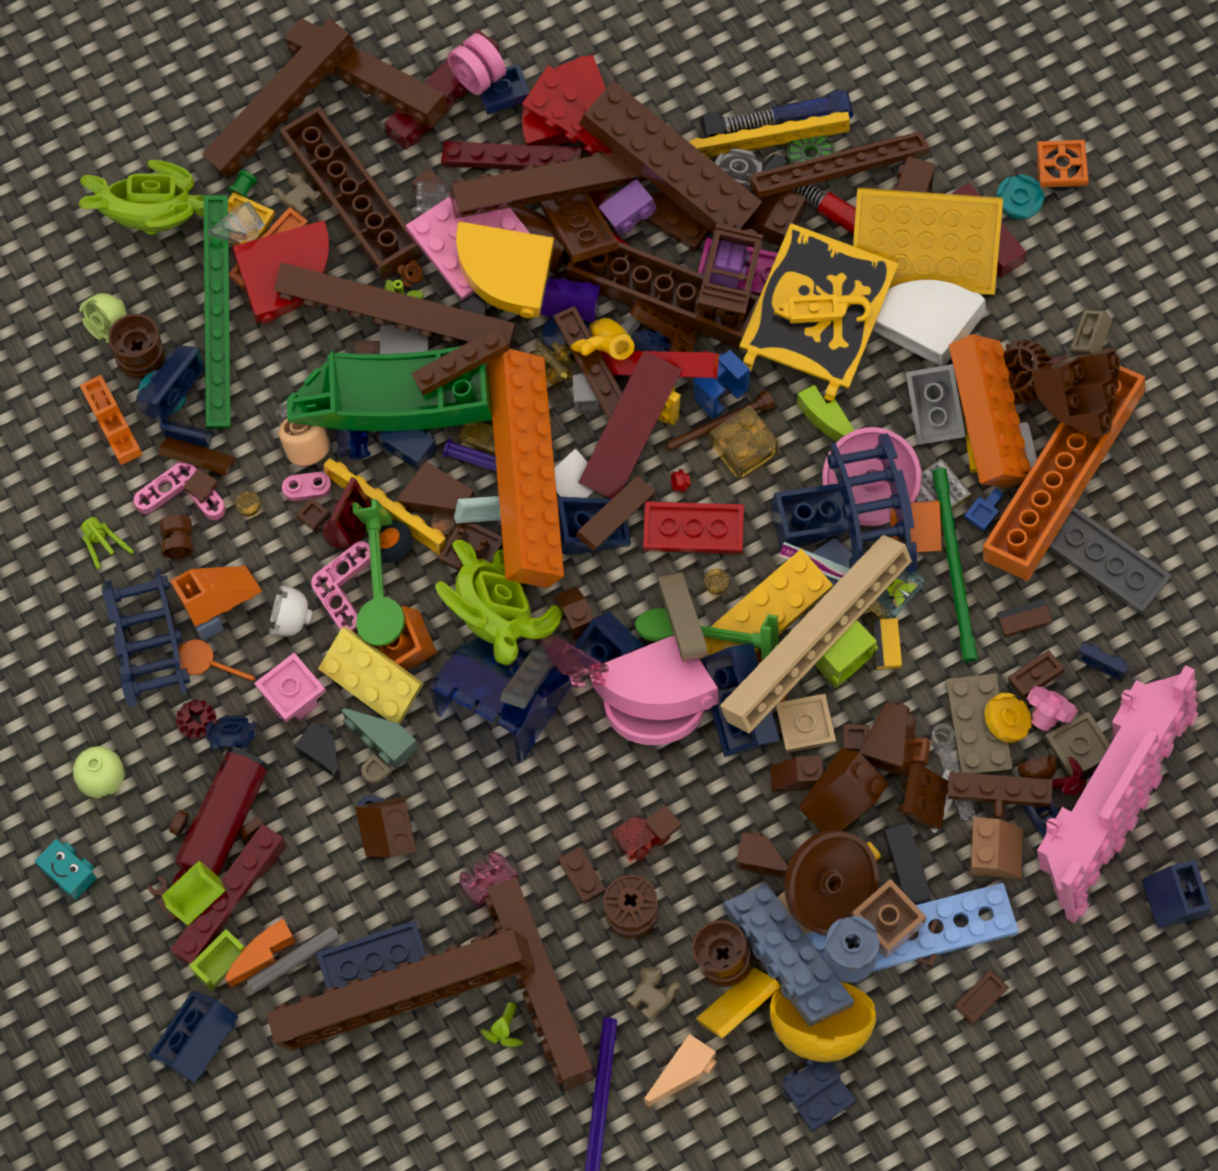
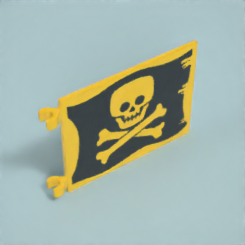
(811, 267)

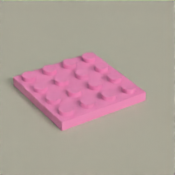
(436, 236)

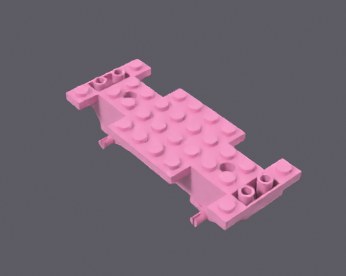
(1119, 788)

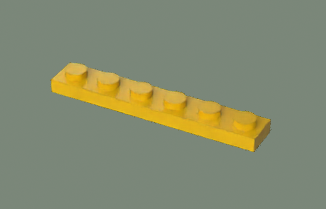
(431, 538)

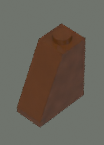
(433, 492)
(891, 740)

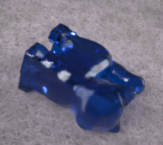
(354, 442)

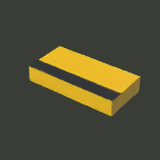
(888, 643)

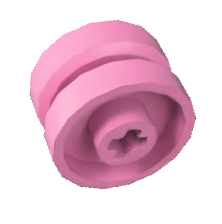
(476, 64)

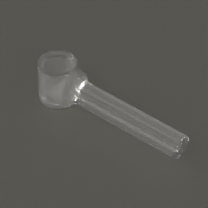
(950, 764)

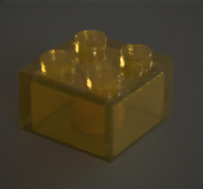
(744, 442)

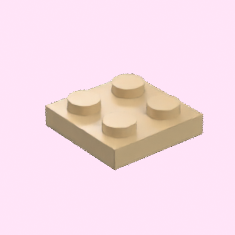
(805, 723)

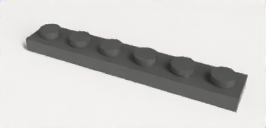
(529, 677)

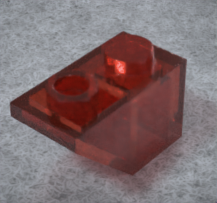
(635, 838)

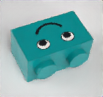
(66, 869)

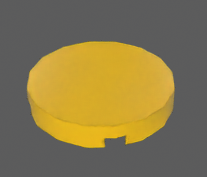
(1007, 717)

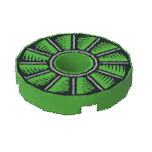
(797, 148)

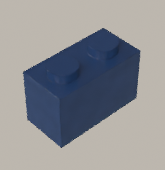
(410, 446)

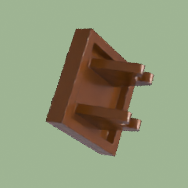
(481, 539)
(924, 796)

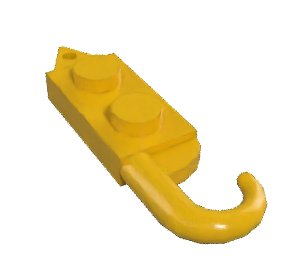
(821, 308)

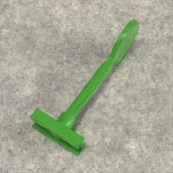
(381, 618)
(656, 626)

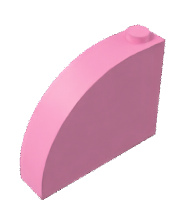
(657, 683)

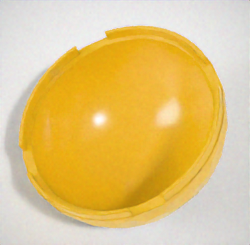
(829, 1039)

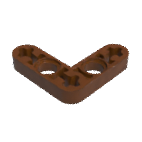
(681, 337)

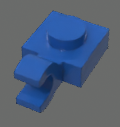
(984, 512)

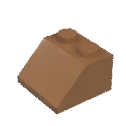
(995, 849)

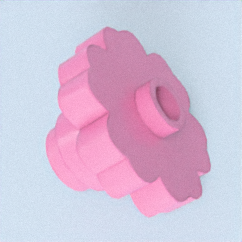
(1050, 708)

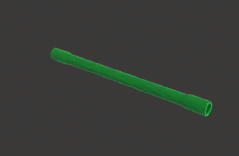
(967, 640)

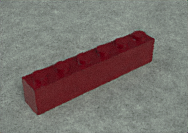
(404, 128)

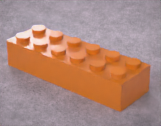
(990, 411)

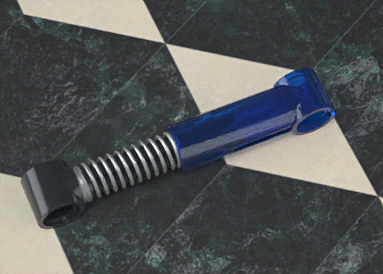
(837, 101)

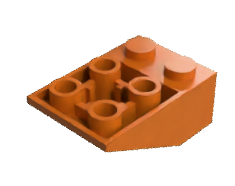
(214, 590)

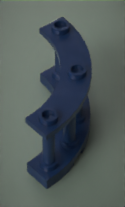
(898, 500)
(125, 648)

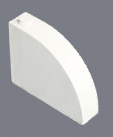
(929, 317)

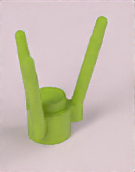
(95, 532)

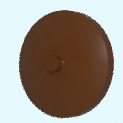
(829, 879)

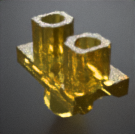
(557, 370)

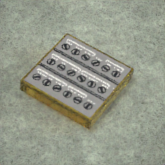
(958, 491)

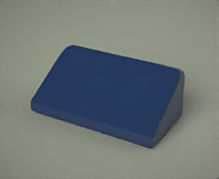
(187, 433)

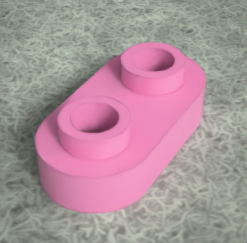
(306, 487)

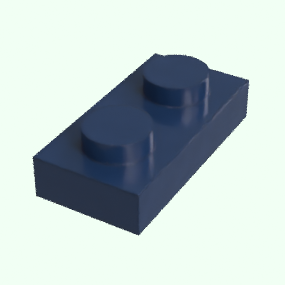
(1097, 659)

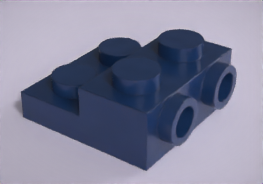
(506, 92)
(817, 1093)

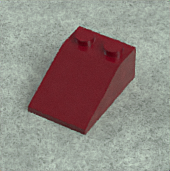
(344, 526)

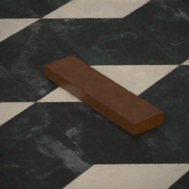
(615, 513)

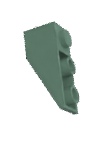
(385, 736)

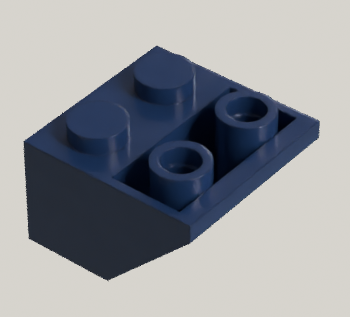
(1177, 894)

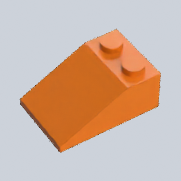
(413, 644)

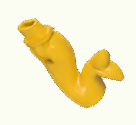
(607, 337)

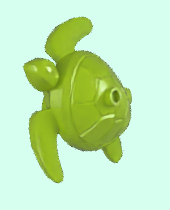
(146, 200)
(494, 606)

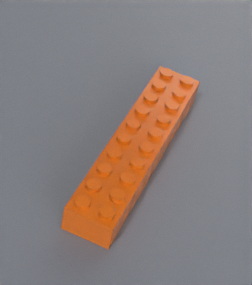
(525, 469)
(1055, 487)

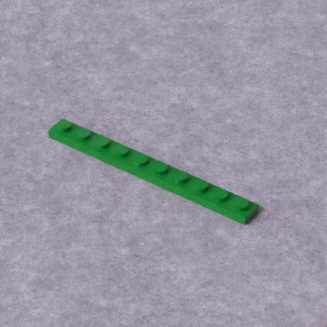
(216, 317)

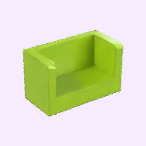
(193, 893)
(216, 960)

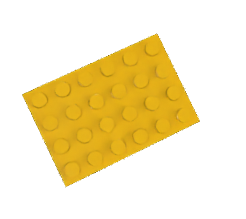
(932, 235)

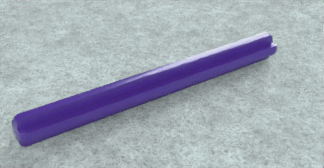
(601, 1094)

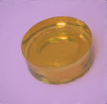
(248, 504)
(716, 581)

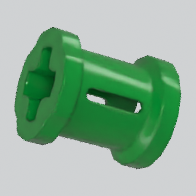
(243, 183)

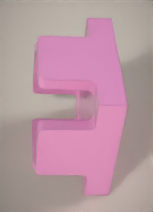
(290, 689)

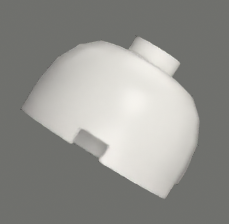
(289, 612)

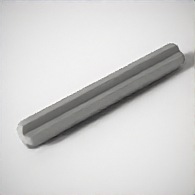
(293, 959)

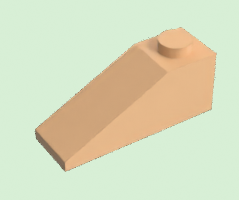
(685, 1068)

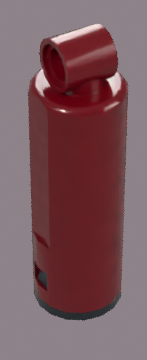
(222, 812)

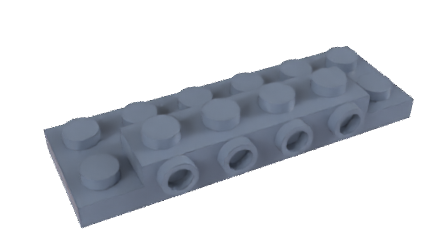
(788, 955)

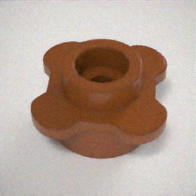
(416, 270)

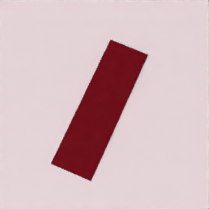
(630, 425)

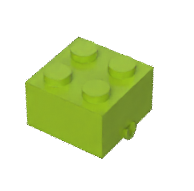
(847, 654)

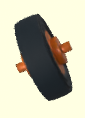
(395, 541)

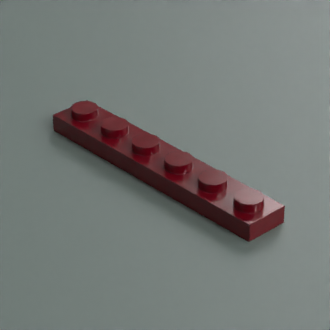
(503, 155)

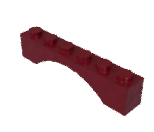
(248, 867)

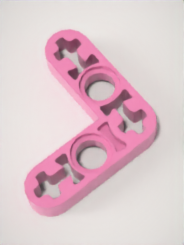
(146, 493)
(335, 581)

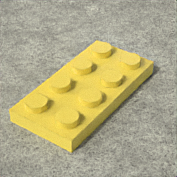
(370, 676)

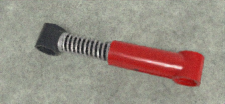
(827, 203)

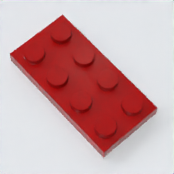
(693, 527)

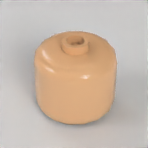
(304, 443)

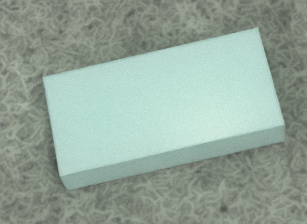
(477, 509)

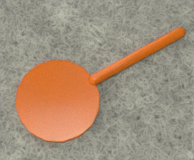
(198, 658)

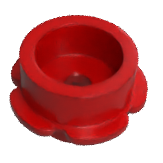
(680, 481)

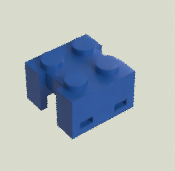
(731, 375)

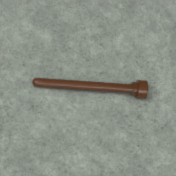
(762, 402)

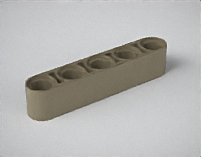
(682, 616)

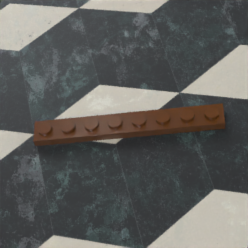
(838, 164)

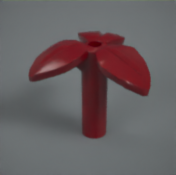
(1073, 784)

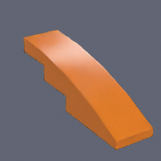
(111, 419)

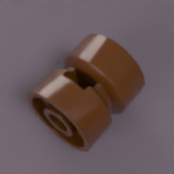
(176, 536)

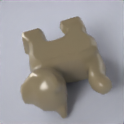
(300, 195)
(652, 998)

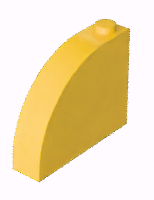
(505, 266)

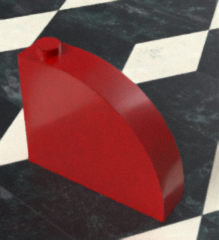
(582, 72)
(260, 263)

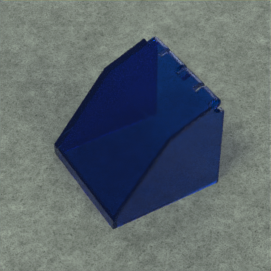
(478, 678)

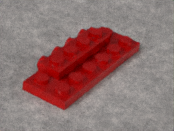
(562, 106)

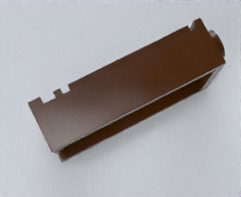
(722, 297)

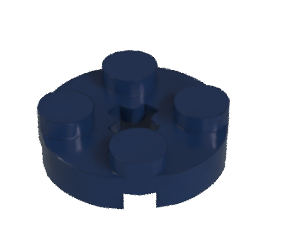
(231, 732)

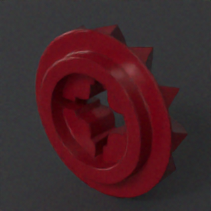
(194, 729)

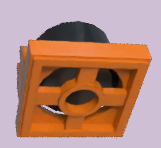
(1061, 168)

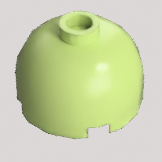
(101, 313)
(98, 772)

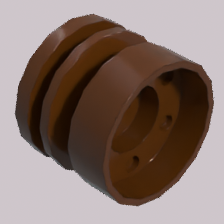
(136, 345)
(628, 920)
(719, 940)

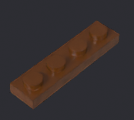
(460, 361)

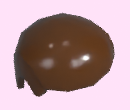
(1038, 767)

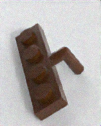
(1000, 790)

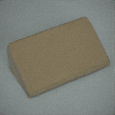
(1091, 332)

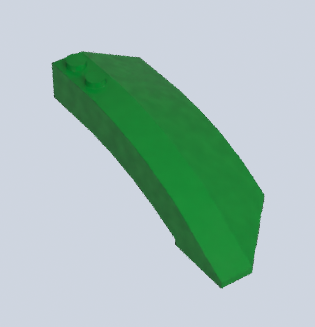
(381, 394)

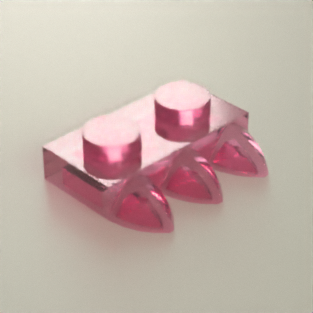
(486, 876)

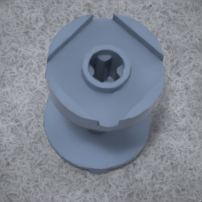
(851, 949)

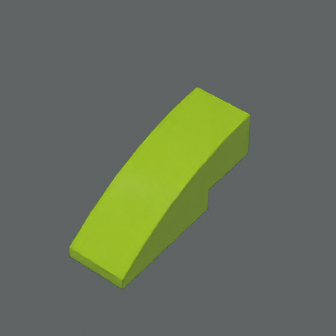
(824, 416)

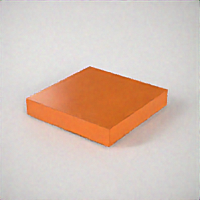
(926, 525)

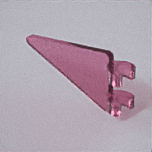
(573, 661)

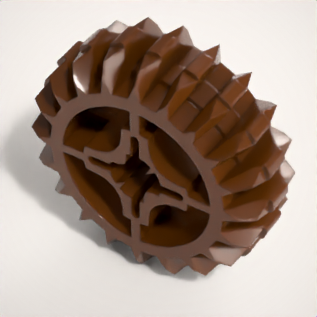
(1017, 361)

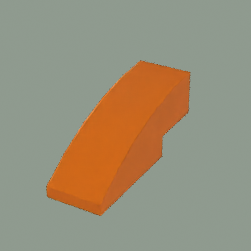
(260, 953)

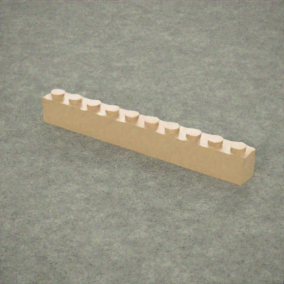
(815, 634)

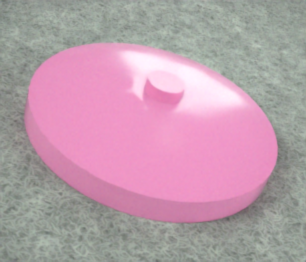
(907, 462)
(651, 731)

